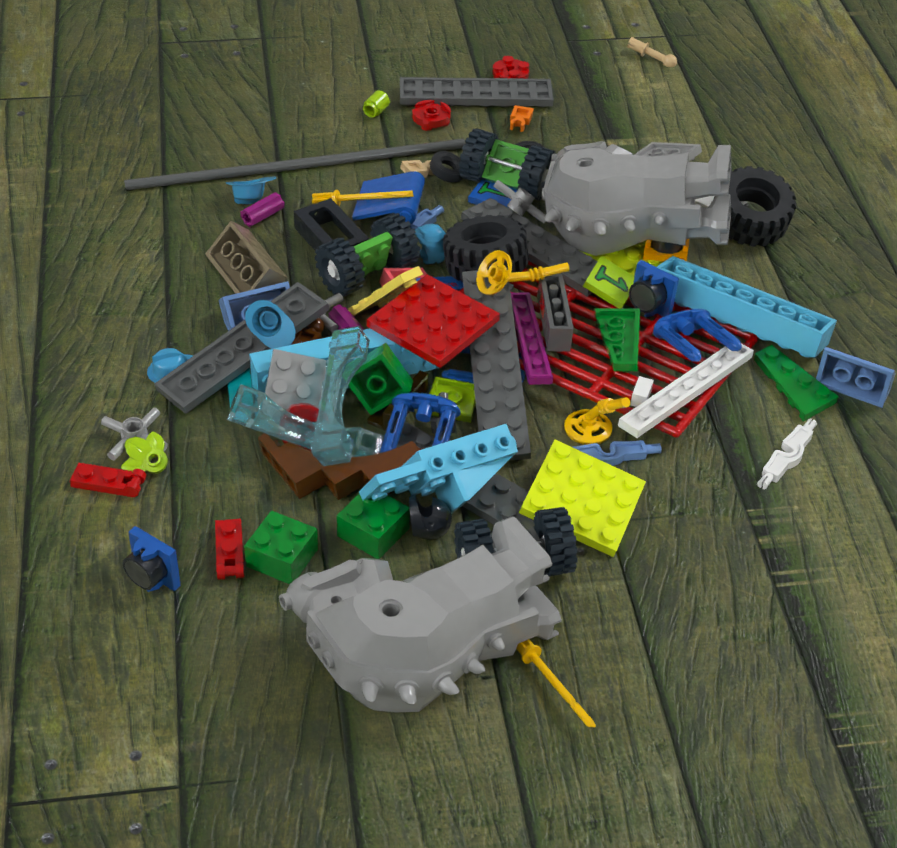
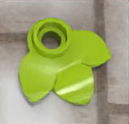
(143, 451)

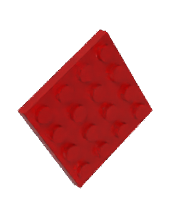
(433, 320)

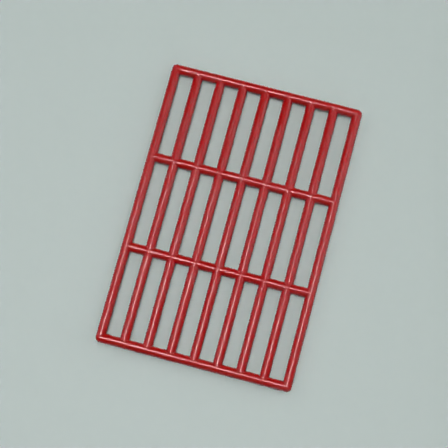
(645, 336)

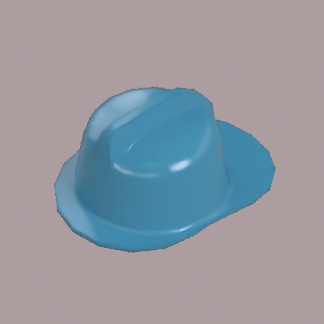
(249, 191)
(270, 324)
(165, 362)

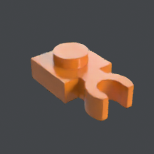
(520, 117)

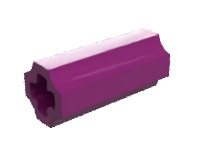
(262, 209)
(343, 318)

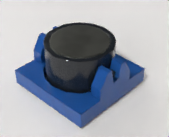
(651, 290)
(151, 562)

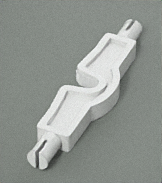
(781, 461)

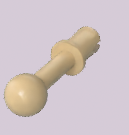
(643, 48)

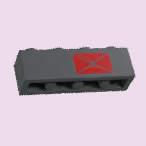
(555, 313)

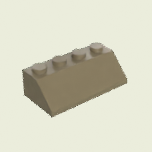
(243, 260)

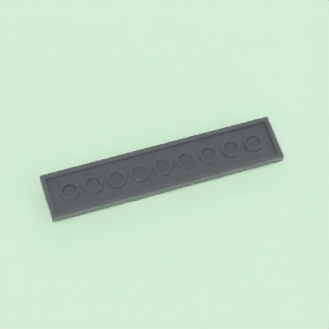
(497, 368)

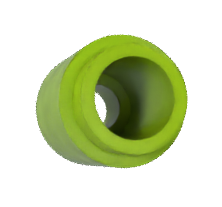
(376, 104)

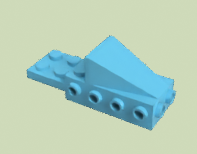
(449, 469)

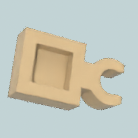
(418, 166)

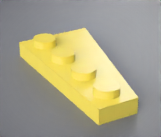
(388, 291)

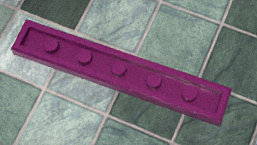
(530, 340)

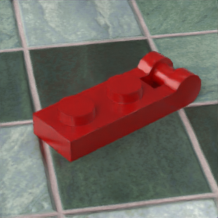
(108, 479)
(229, 548)

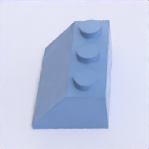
(235, 306)
(855, 377)

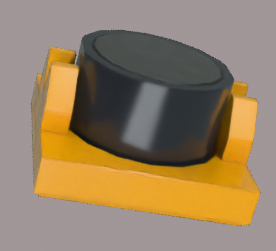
(662, 250)

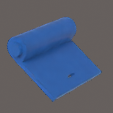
(404, 206)

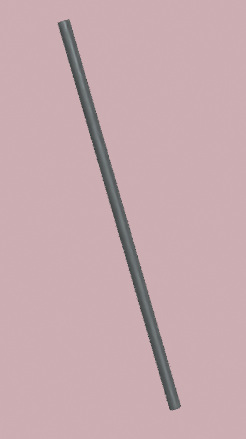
(285, 165)

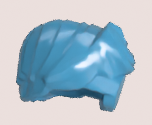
(432, 243)

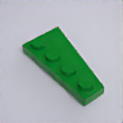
(620, 336)
(799, 386)

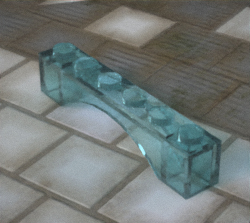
(346, 355)
(262, 414)

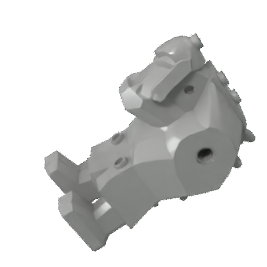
(616, 199)
(414, 637)

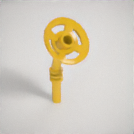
(500, 275)
(589, 421)

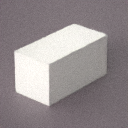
(641, 391)

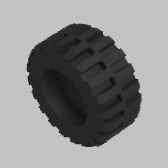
(770, 193)
(475, 238)

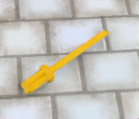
(337, 198)
(532, 653)

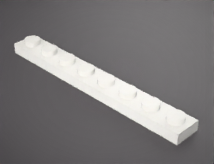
(683, 390)

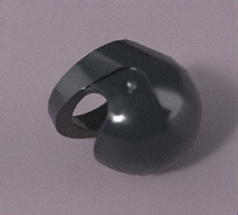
(429, 521)

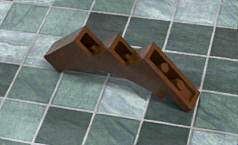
(306, 474)

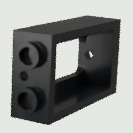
(308, 224)

